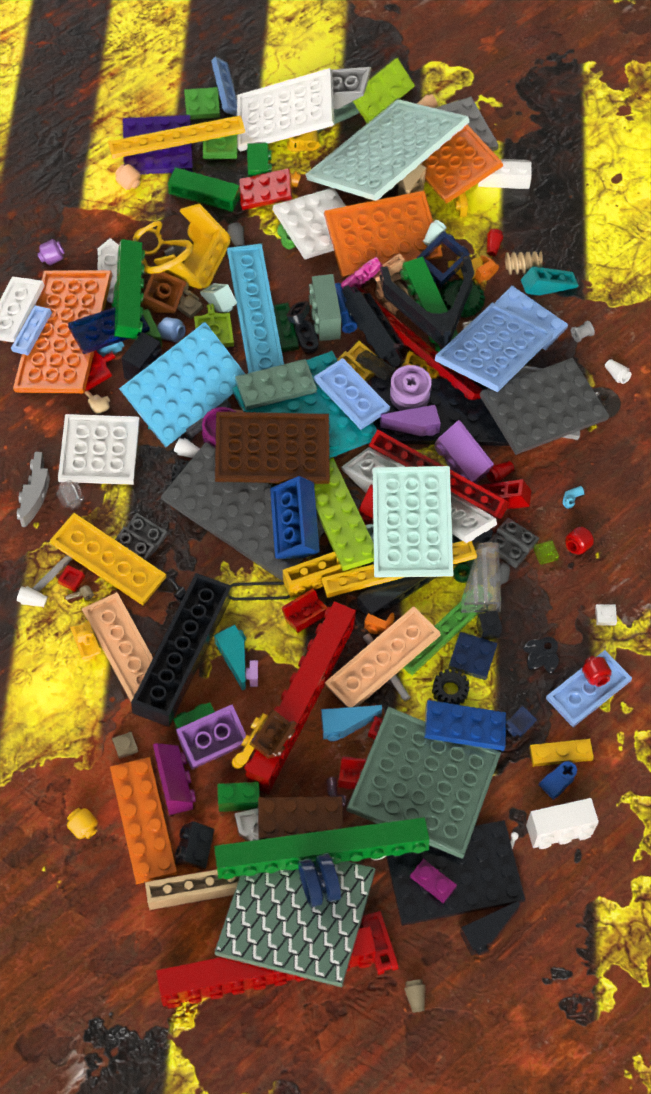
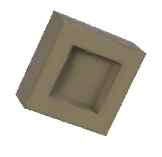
(125, 745)

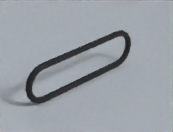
(259, 598)

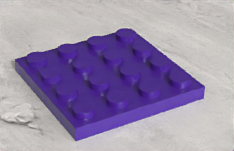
(159, 160)

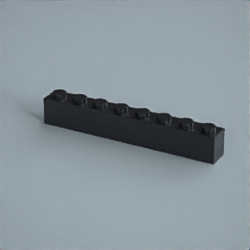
(386, 595)

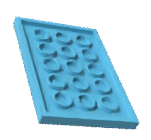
(183, 384)

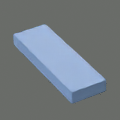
(31, 330)

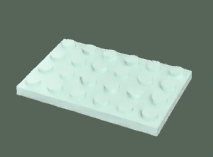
(412, 522)

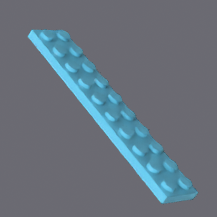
(255, 307)

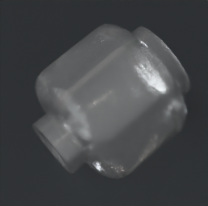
(70, 495)

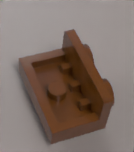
(273, 735)

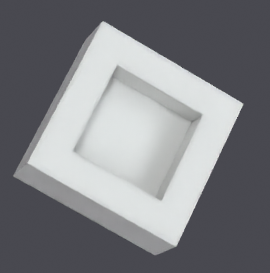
(605, 614)

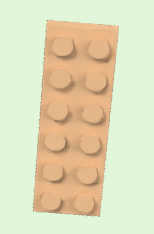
(119, 641)
(382, 658)

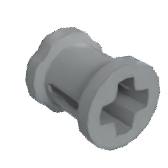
(582, 331)

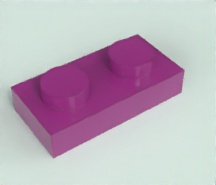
(433, 881)

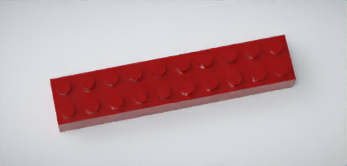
(305, 689)
(224, 975)

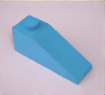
(343, 721)

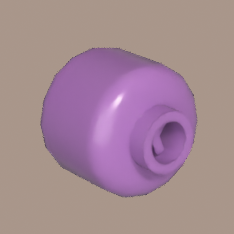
(51, 252)

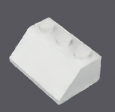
(512, 175)

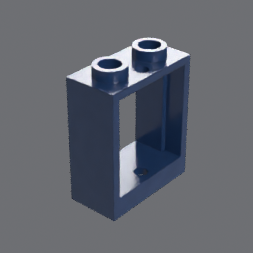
(461, 251)

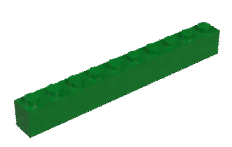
(341, 844)

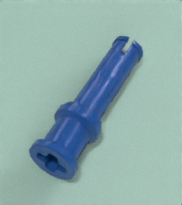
(347, 320)

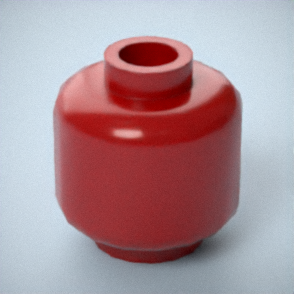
(579, 540)
(596, 671)

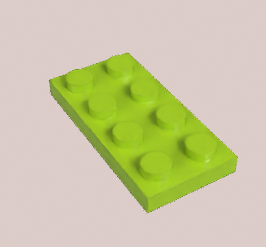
(383, 89)

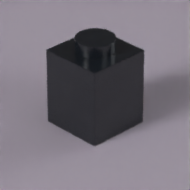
(489, 625)

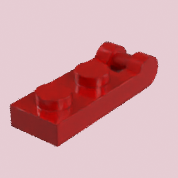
(381, 941)

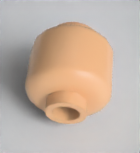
(127, 177)

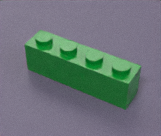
(204, 189)

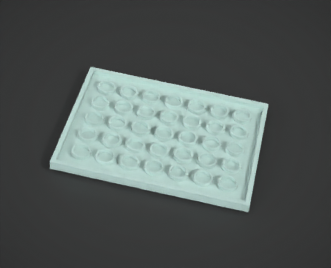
(387, 149)

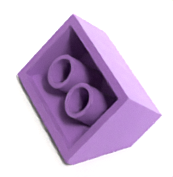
(463, 453)
(211, 736)

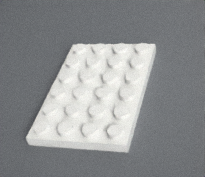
(286, 109)

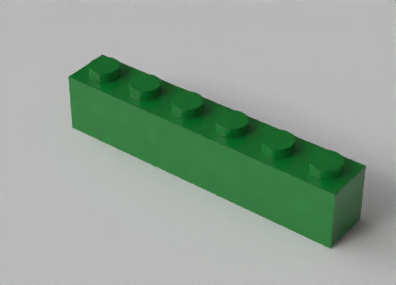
(129, 289)
(423, 289)

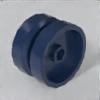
(319, 880)

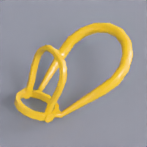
(174, 262)

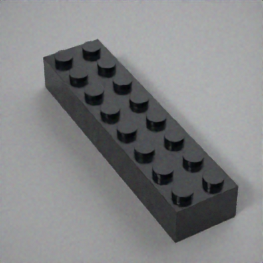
(181, 650)

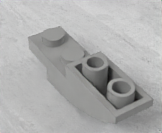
(35, 492)

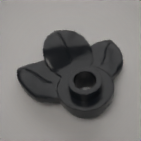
(540, 656)

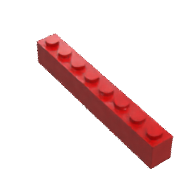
(458, 484)

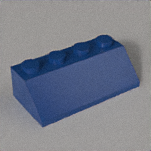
(294, 519)

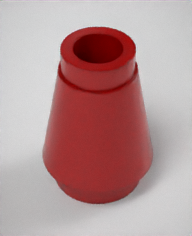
(494, 240)
(500, 471)

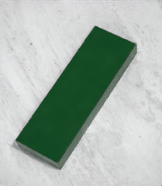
(286, 330)

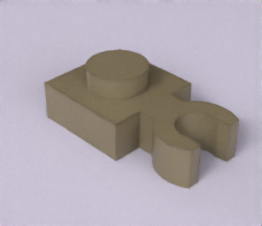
(189, 306)

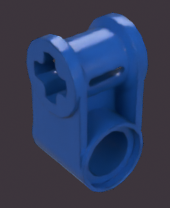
(556, 781)

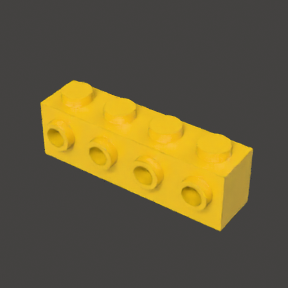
(308, 574)

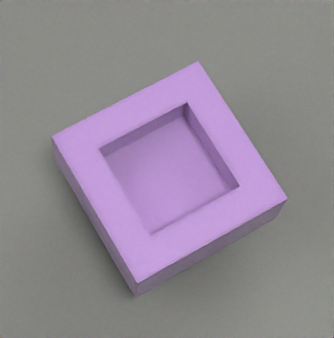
(252, 673)

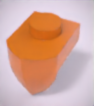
(487, 270)
(376, 625)

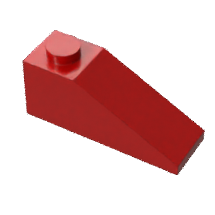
(515, 492)

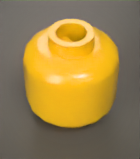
(82, 823)

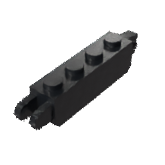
(374, 325)

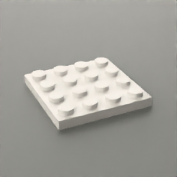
(306, 223)
(99, 449)

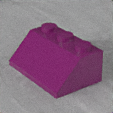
(174, 778)

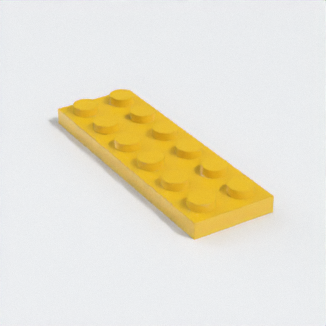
(108, 559)

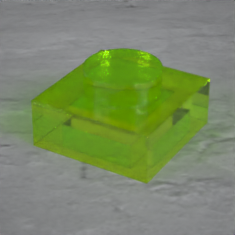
(546, 552)

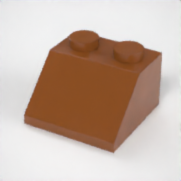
(162, 293)

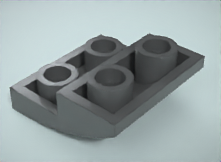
(142, 536)
(513, 542)

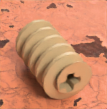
(522, 262)

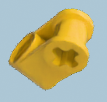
(304, 142)

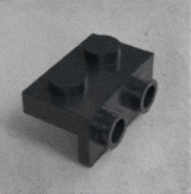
(194, 845)

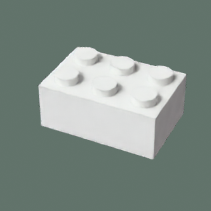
(562, 823)

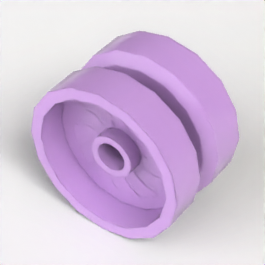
(410, 387)

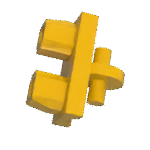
(85, 640)

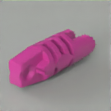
(364, 274)

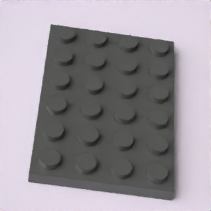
(544, 406)

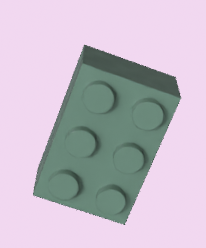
(325, 307)

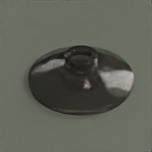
(612, 402)

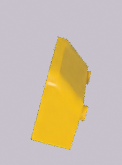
(208, 251)

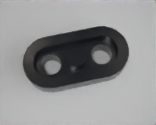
(298, 312)
(308, 337)

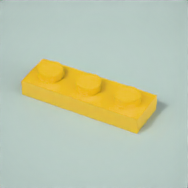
(561, 752)

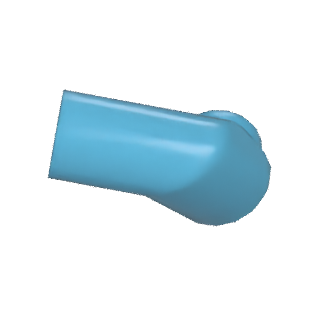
(570, 495)

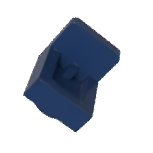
(520, 722)

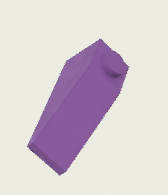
(415, 421)

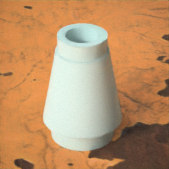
(435, 229)

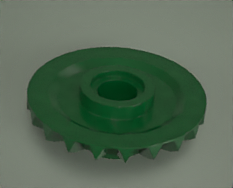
(475, 300)

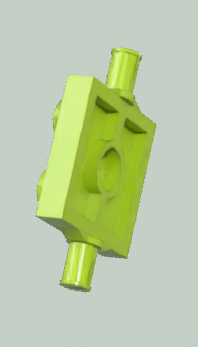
(218, 323)

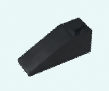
(484, 931)

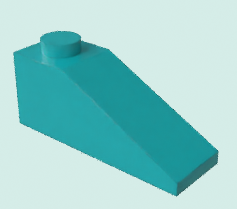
(545, 281)
(232, 648)

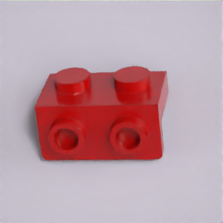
(304, 611)
(350, 772)

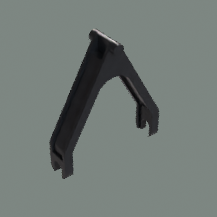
(437, 326)

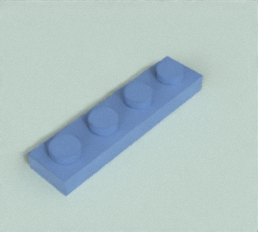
(225, 86)

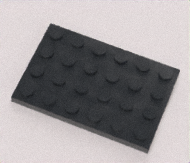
(483, 878)

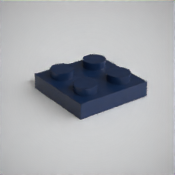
(473, 655)

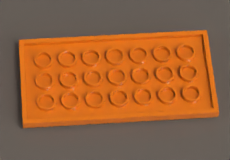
(56, 359)

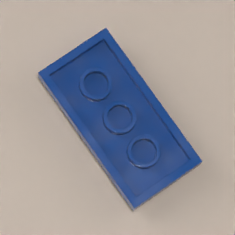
(465, 725)

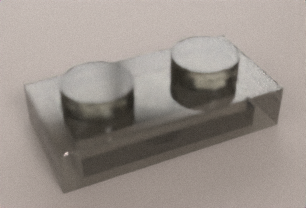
(375, 364)

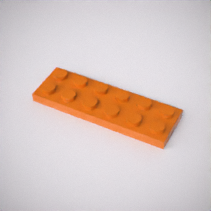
(143, 820)

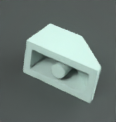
(220, 296)

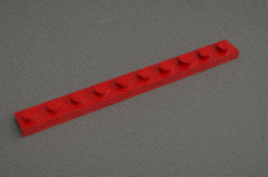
(427, 353)

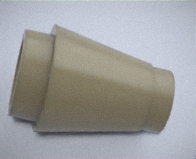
(416, 995)

